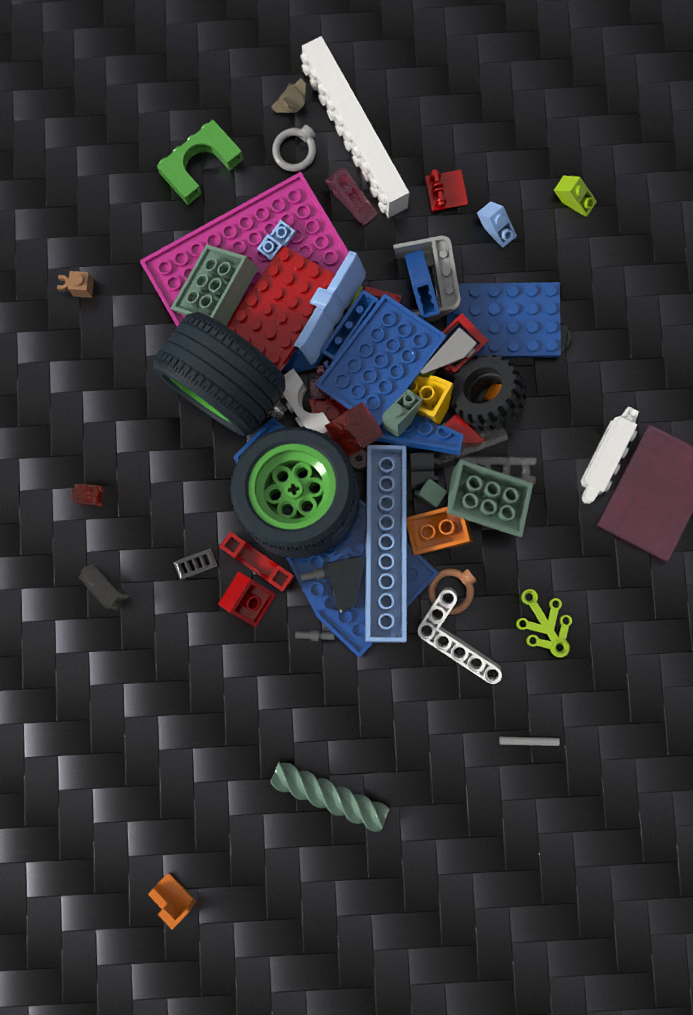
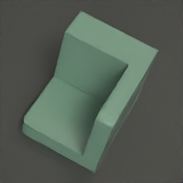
(431, 493)

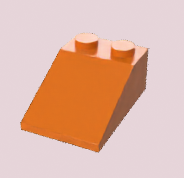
(437, 531)

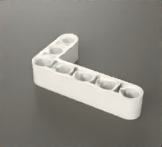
(454, 642)

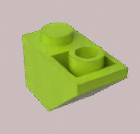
(575, 194)

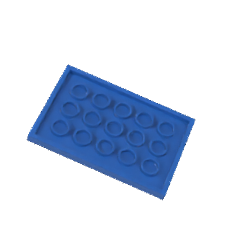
(513, 317)
(381, 358)

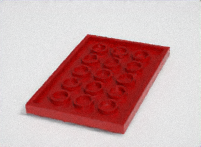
(280, 305)

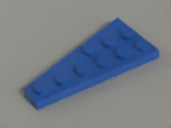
(426, 435)

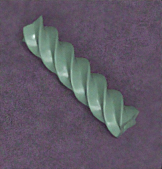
(324, 794)

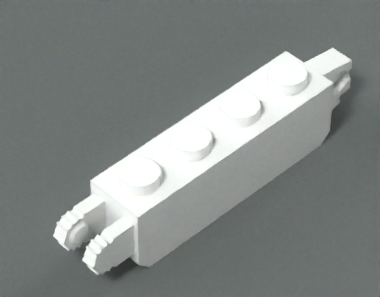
(608, 454)

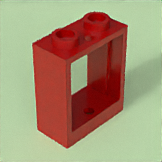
(473, 332)

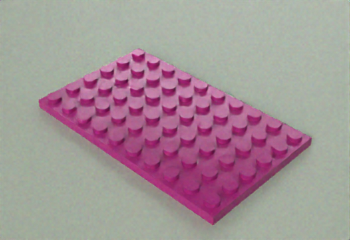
(243, 231)

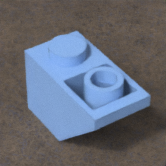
(497, 223)

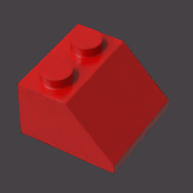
(247, 599)

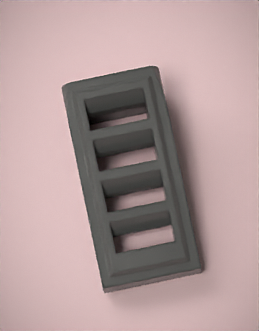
(178, 564)

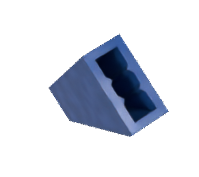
(422, 284)

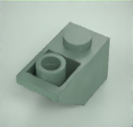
(401, 413)

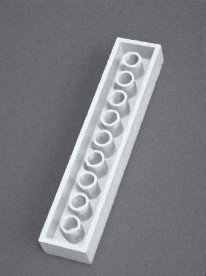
(354, 127)

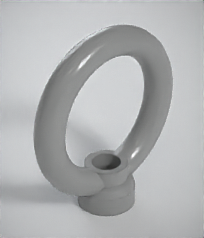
(307, 136)

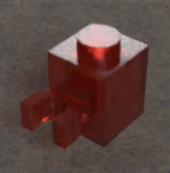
(87, 495)

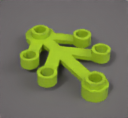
(546, 626)

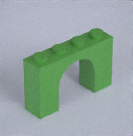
(208, 139)

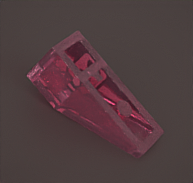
(351, 195)

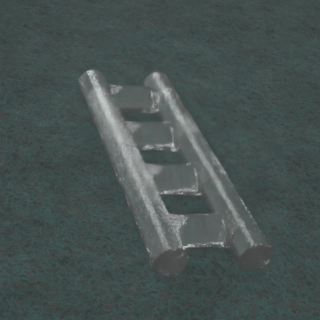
(506, 462)

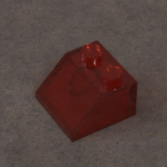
(354, 429)

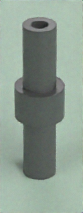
(317, 574)
(314, 635)

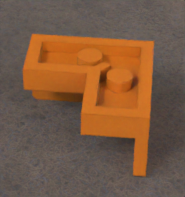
(172, 899)

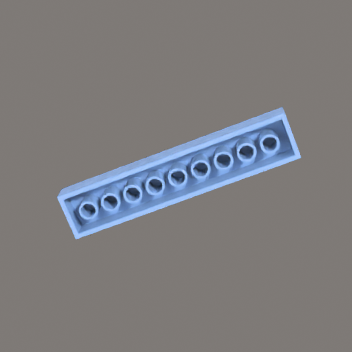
(385, 544)

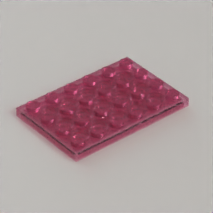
(653, 494)

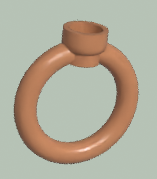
(467, 579)

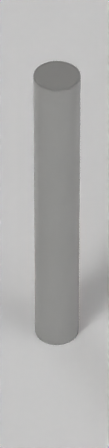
(529, 741)

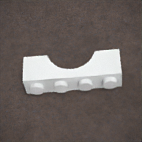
(294, 394)

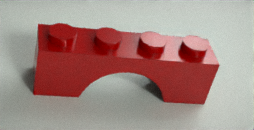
(257, 561)

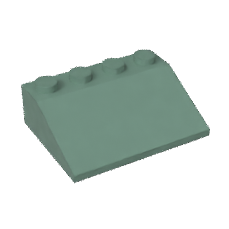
(215, 284)
(489, 498)

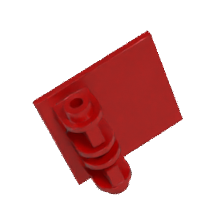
(446, 190)

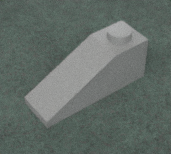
(452, 351)

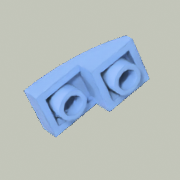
(279, 237)

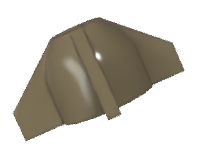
(291, 99)

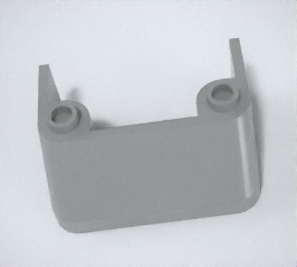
(440, 257)

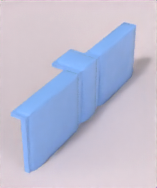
(330, 307)

